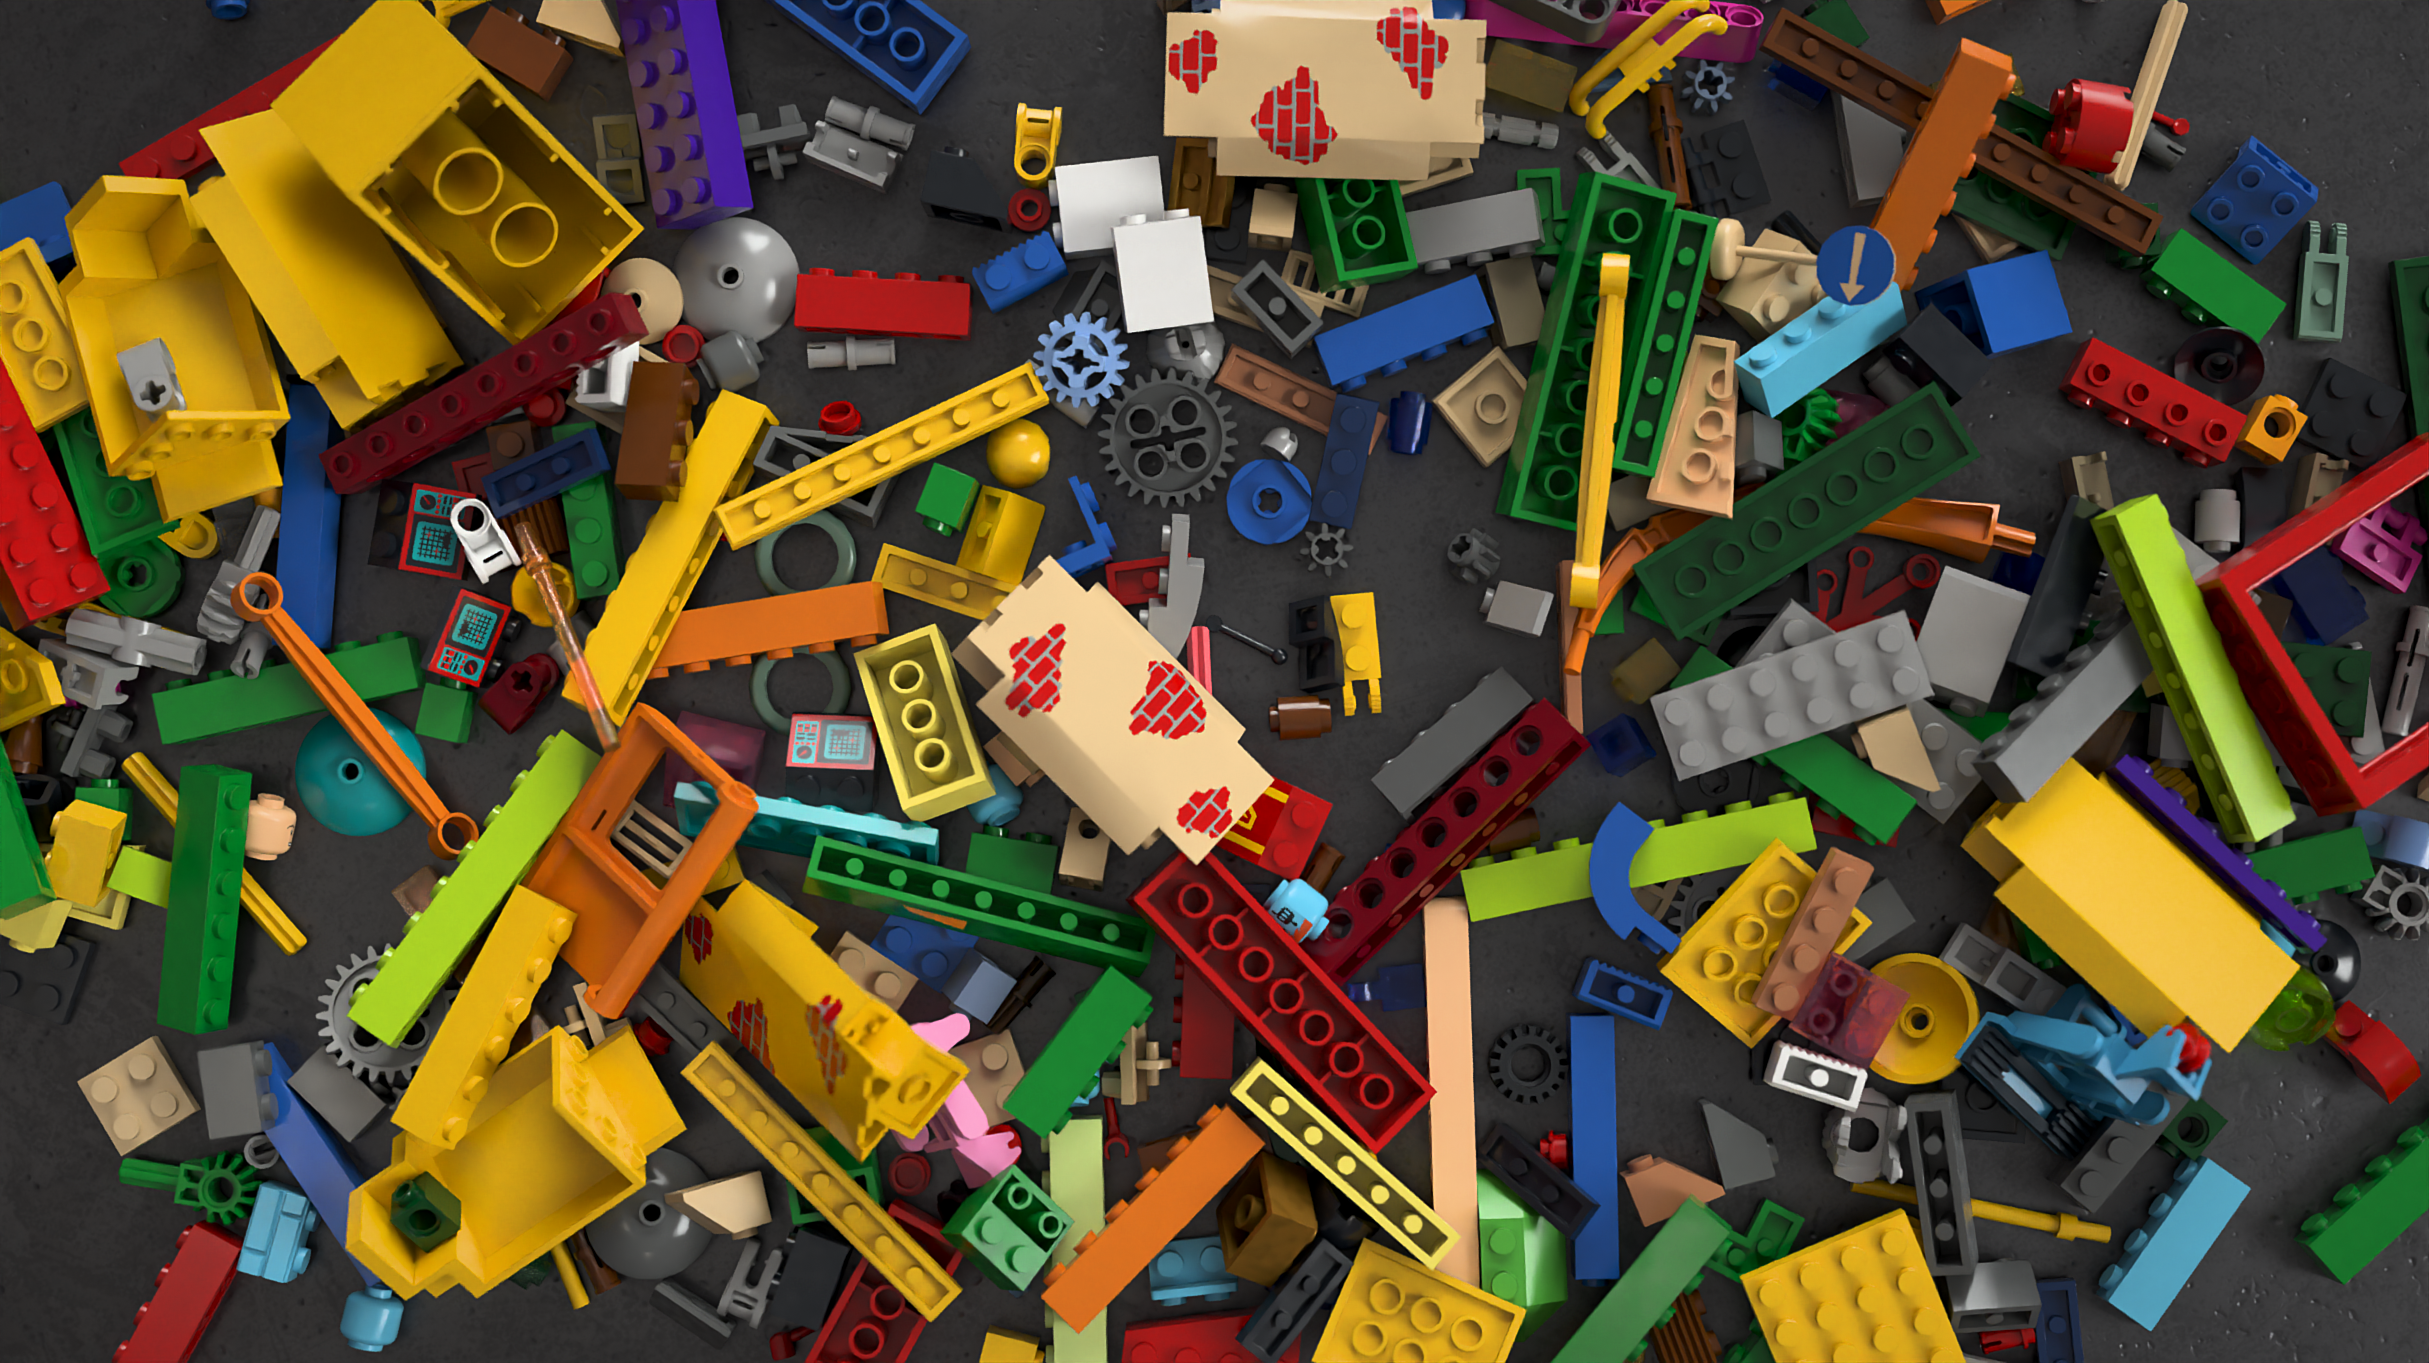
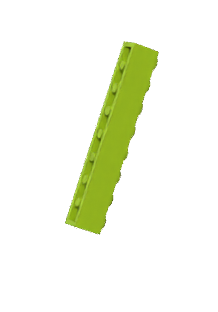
(2193, 669)
(1667, 854)
(474, 893)

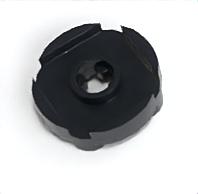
(1741, 786)

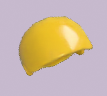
(1018, 453)
(528, 600)

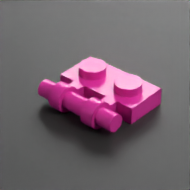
(2378, 553)

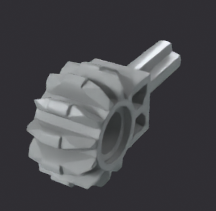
(217, 615)
(2381, 898)

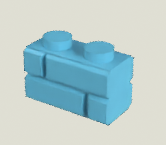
(278, 1233)

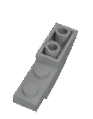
(1172, 618)
(2003, 973)

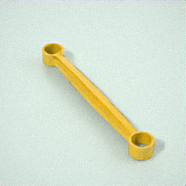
(1598, 430)

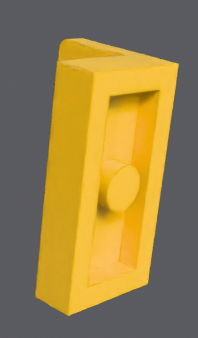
(1001, 535)

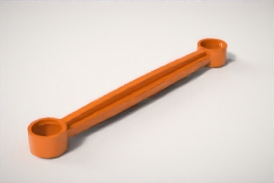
(352, 714)

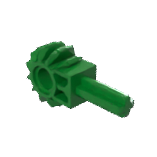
(1807, 426)
(198, 1183)

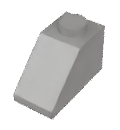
(1516, 609)

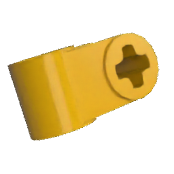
(1036, 137)

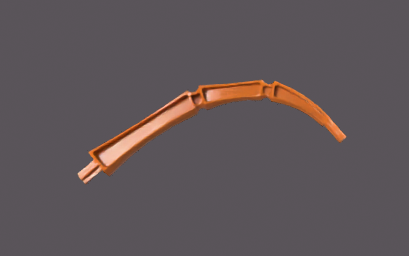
(1946, 525)

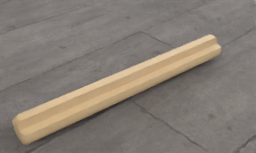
(2148, 89)

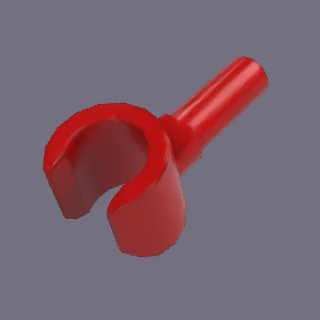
(1113, 1129)
(782, 1342)

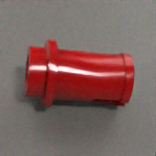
(2003, 1339)

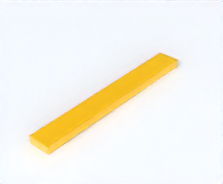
(881, 456)
(822, 1181)

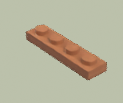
(1812, 933)

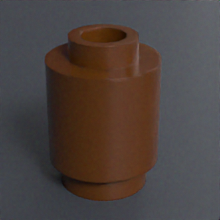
(1300, 717)
(1517, 834)

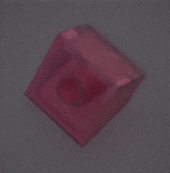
(730, 745)

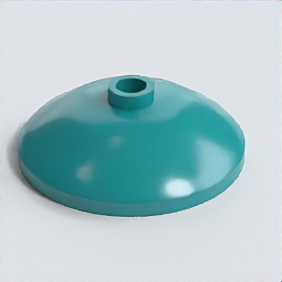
(357, 805)

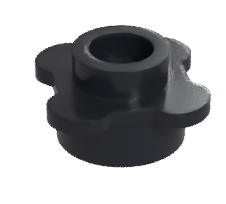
(952, 1199)

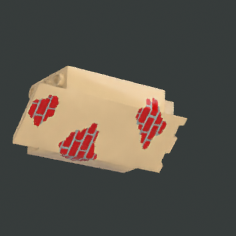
(1326, 87)
(1111, 715)

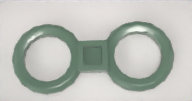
(775, 587)

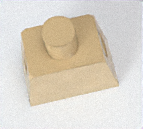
(1084, 859)

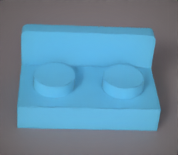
(1191, 1269)

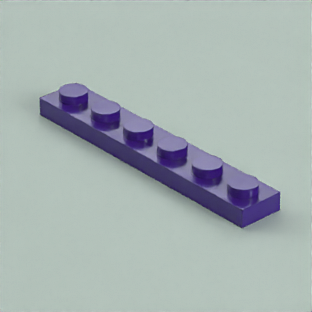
(2230, 865)

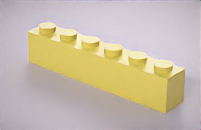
(1345, 1163)

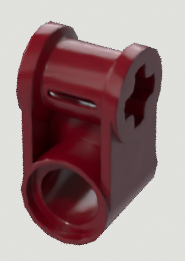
(520, 691)

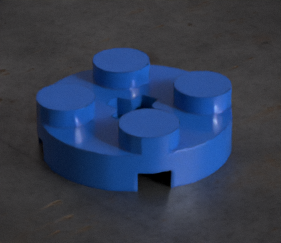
(1272, 477)

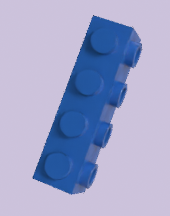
(1403, 333)

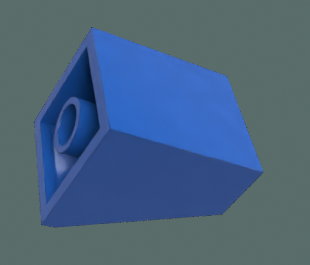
(2003, 304)

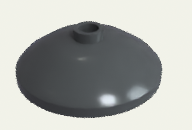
(658, 1247)

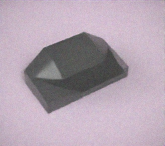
(1091, 292)

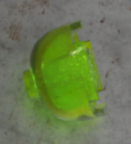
(2297, 1013)

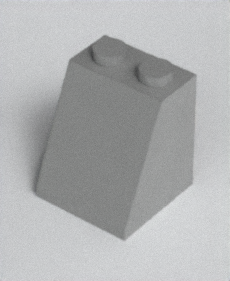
(1968, 639)

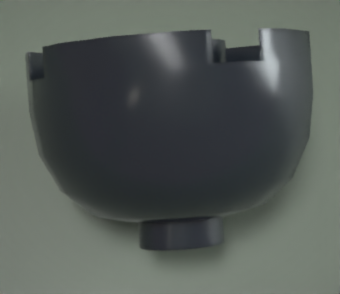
(1338, 1216)

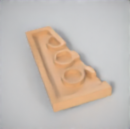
(1700, 437)

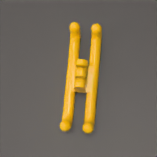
(1640, 59)

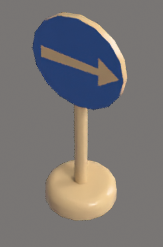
(1851, 266)

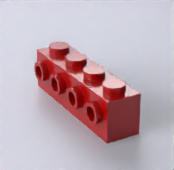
(2152, 403)

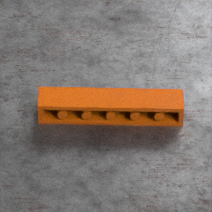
(1941, 153)
(774, 628)
(1151, 1217)

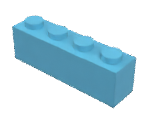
(1815, 349)
(2172, 1240)

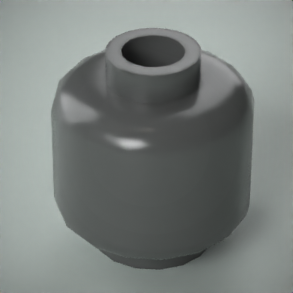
(730, 362)

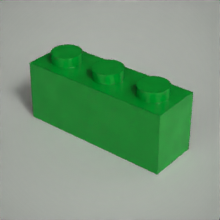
(2210, 287)

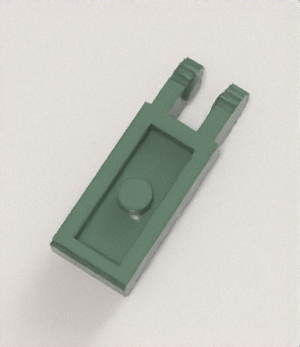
(2321, 285)

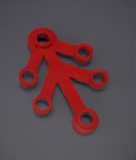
(1858, 610)

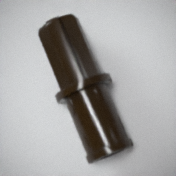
(1026, 988)

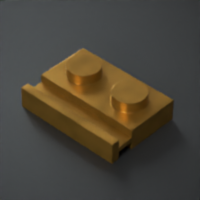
(1197, 185)

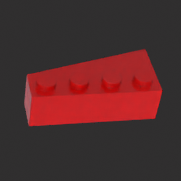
(1195, 1339)

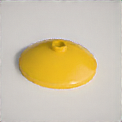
(1951, 1011)

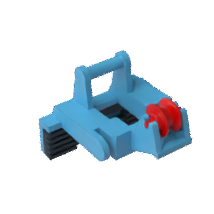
(2100, 1073)

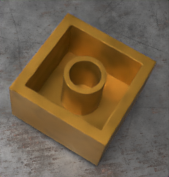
(1266, 1219)

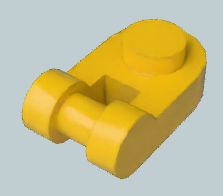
(194, 538)

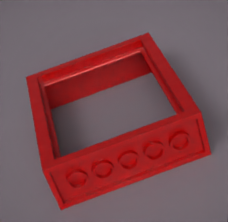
(2265, 670)

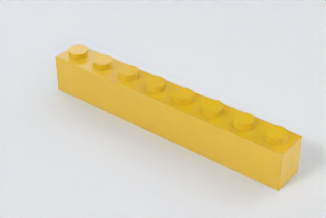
(672, 555)

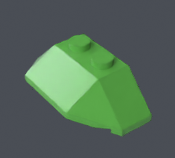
(1519, 1253)

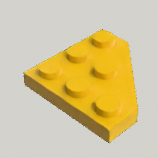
(26, 682)

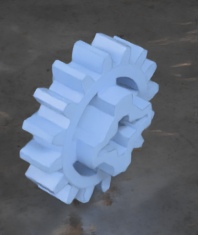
(1082, 340)

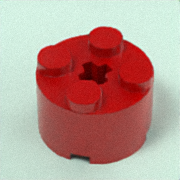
(2089, 125)

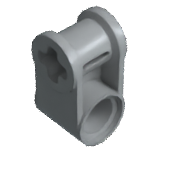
(152, 378)

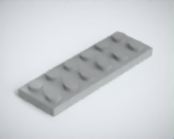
(1792, 695)
(1944, 740)

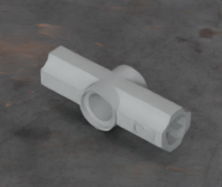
(136, 641)

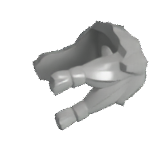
(1883, 1157)

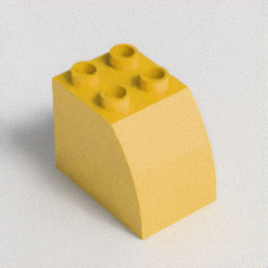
(455, 168)

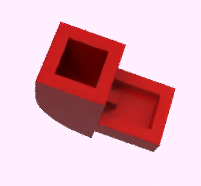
(2374, 1051)

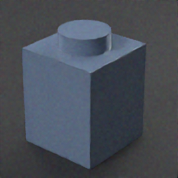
(977, 986)

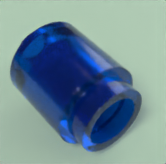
(1408, 423)

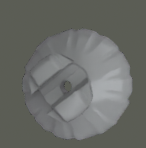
(1202, 356)

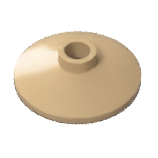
(659, 294)

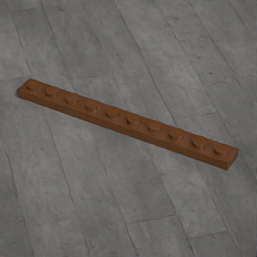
(1998, 156)

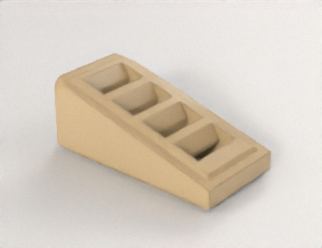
(1289, 273)

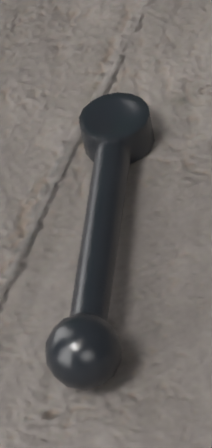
(1215, 624)

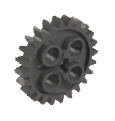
(1159, 398)

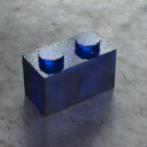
(2322, 597)

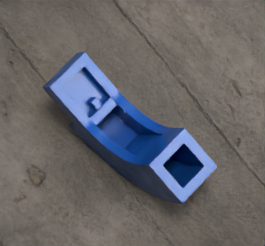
(1609, 868)

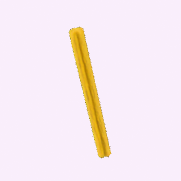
(252, 896)

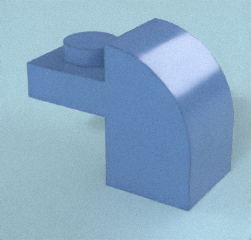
(2395, 839)

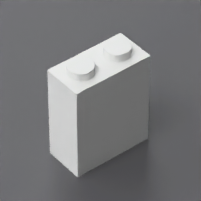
(1096, 196)
(1161, 271)

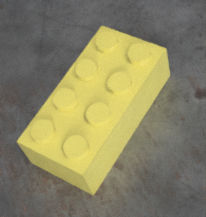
(924, 724)

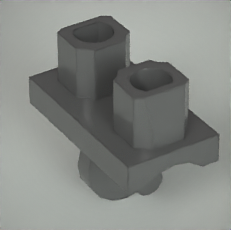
(777, 145)
(84, 736)

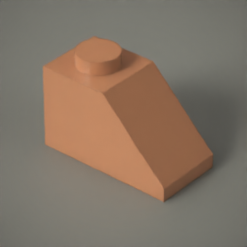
(1661, 1186)

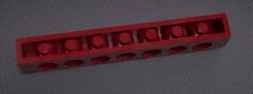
(484, 393)
(1462, 843)

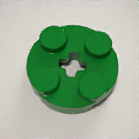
(158, 591)

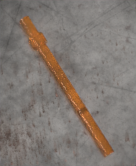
(539, 566)

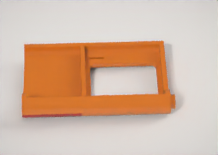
(621, 914)

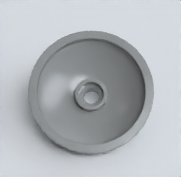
(760, 297)

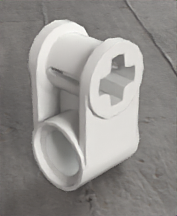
(484, 542)

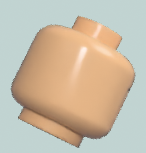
(269, 827)

